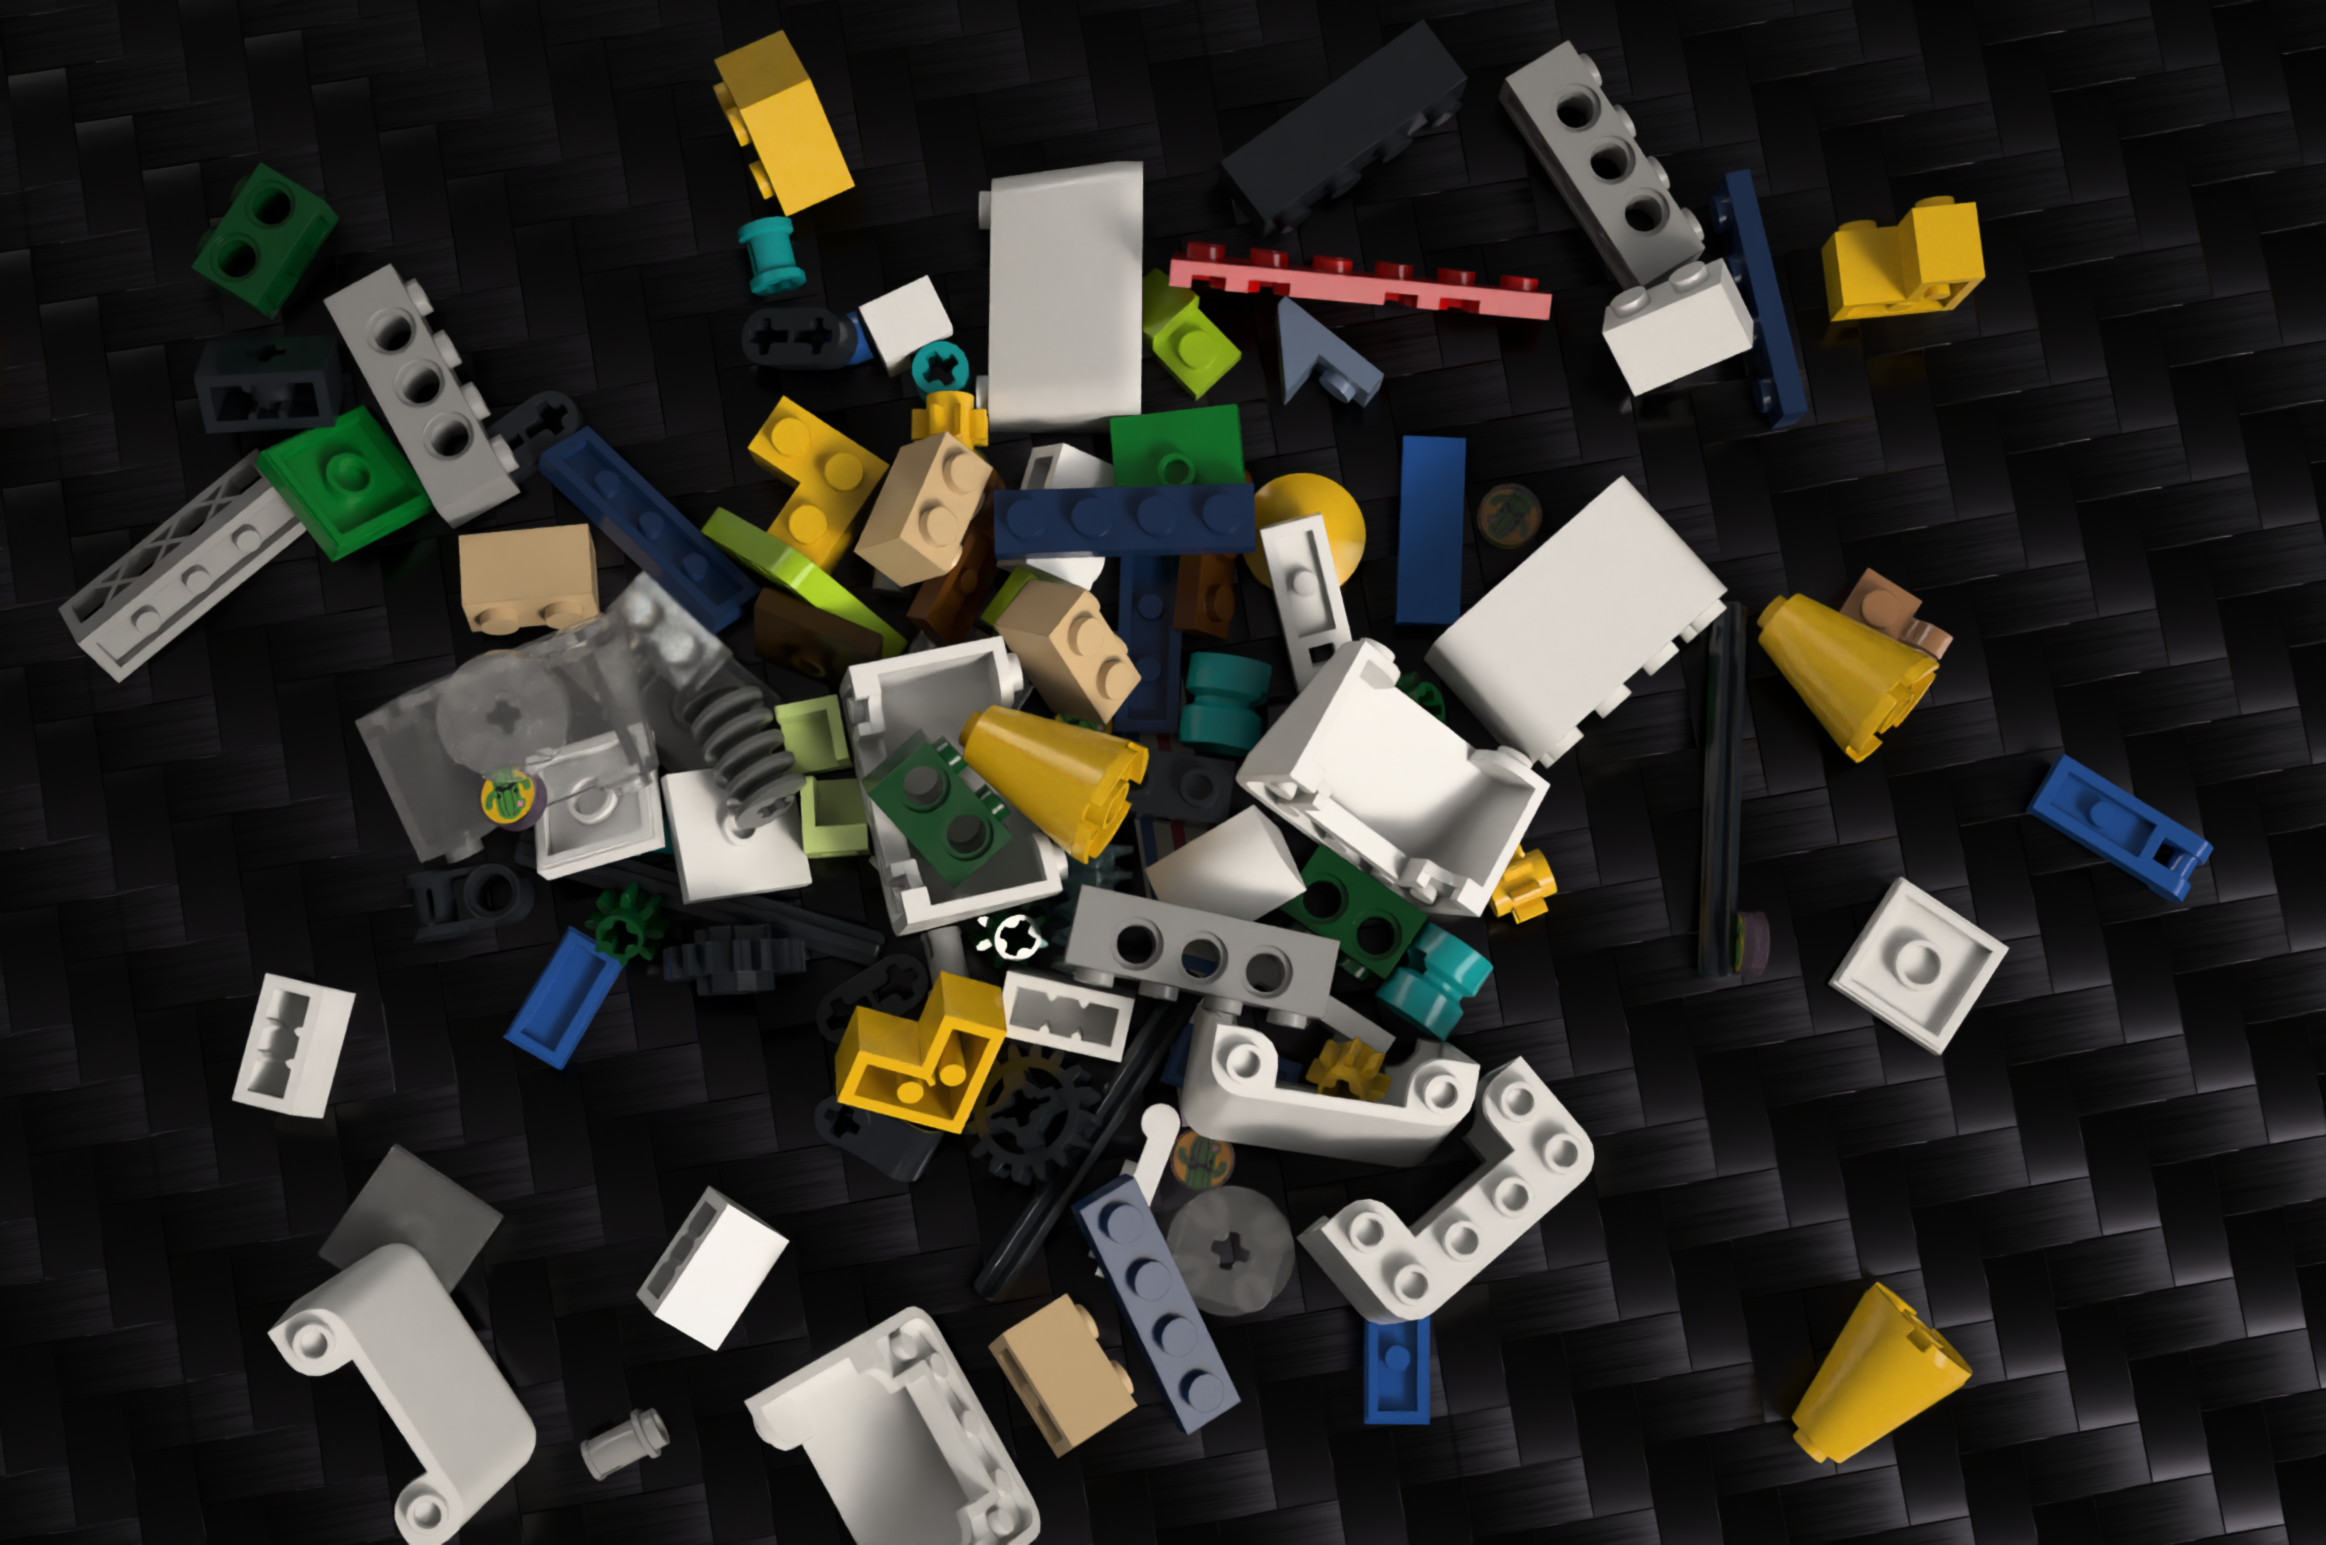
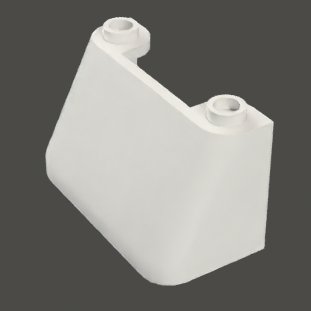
(1064, 299)
(938, 693)
(1394, 785)
(1236, 1098)
(427, 1374)
(901, 1440)

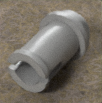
(944, 952)
(625, 1443)

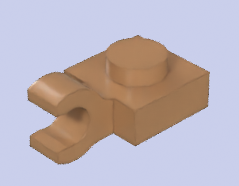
(1891, 611)

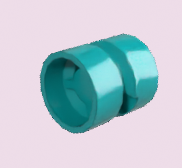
(1224, 703)
(1434, 981)

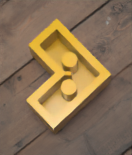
(779, 112)
(1904, 268)
(830, 477)
(924, 1067)

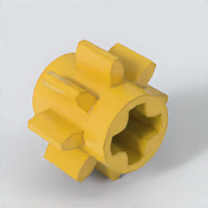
(951, 413)
(1523, 886)
(1349, 1071)

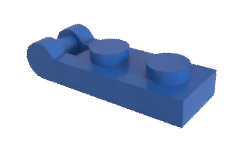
(2118, 827)

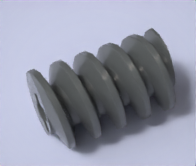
(744, 754)

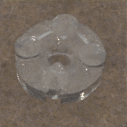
(485, 746)
(1263, 1232)

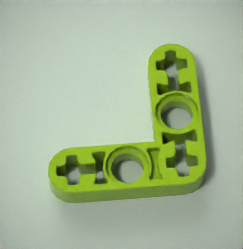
(795, 574)

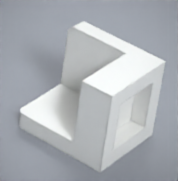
(905, 323)

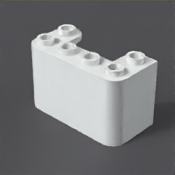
(1577, 624)
(1529, 1163)

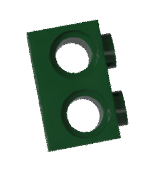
(280, 249)
(927, 815)
(1358, 900)

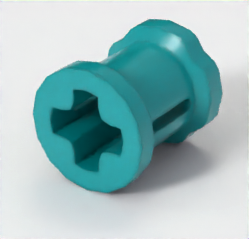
(771, 256)
(946, 356)

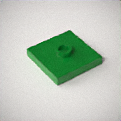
(1178, 447)
(346, 482)

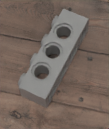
(1600, 204)
(368, 319)
(1303, 959)

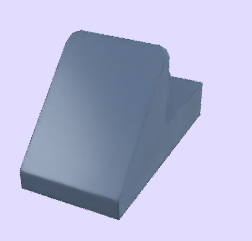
(1308, 346)

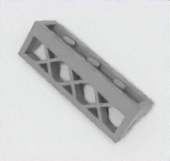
(187, 572)

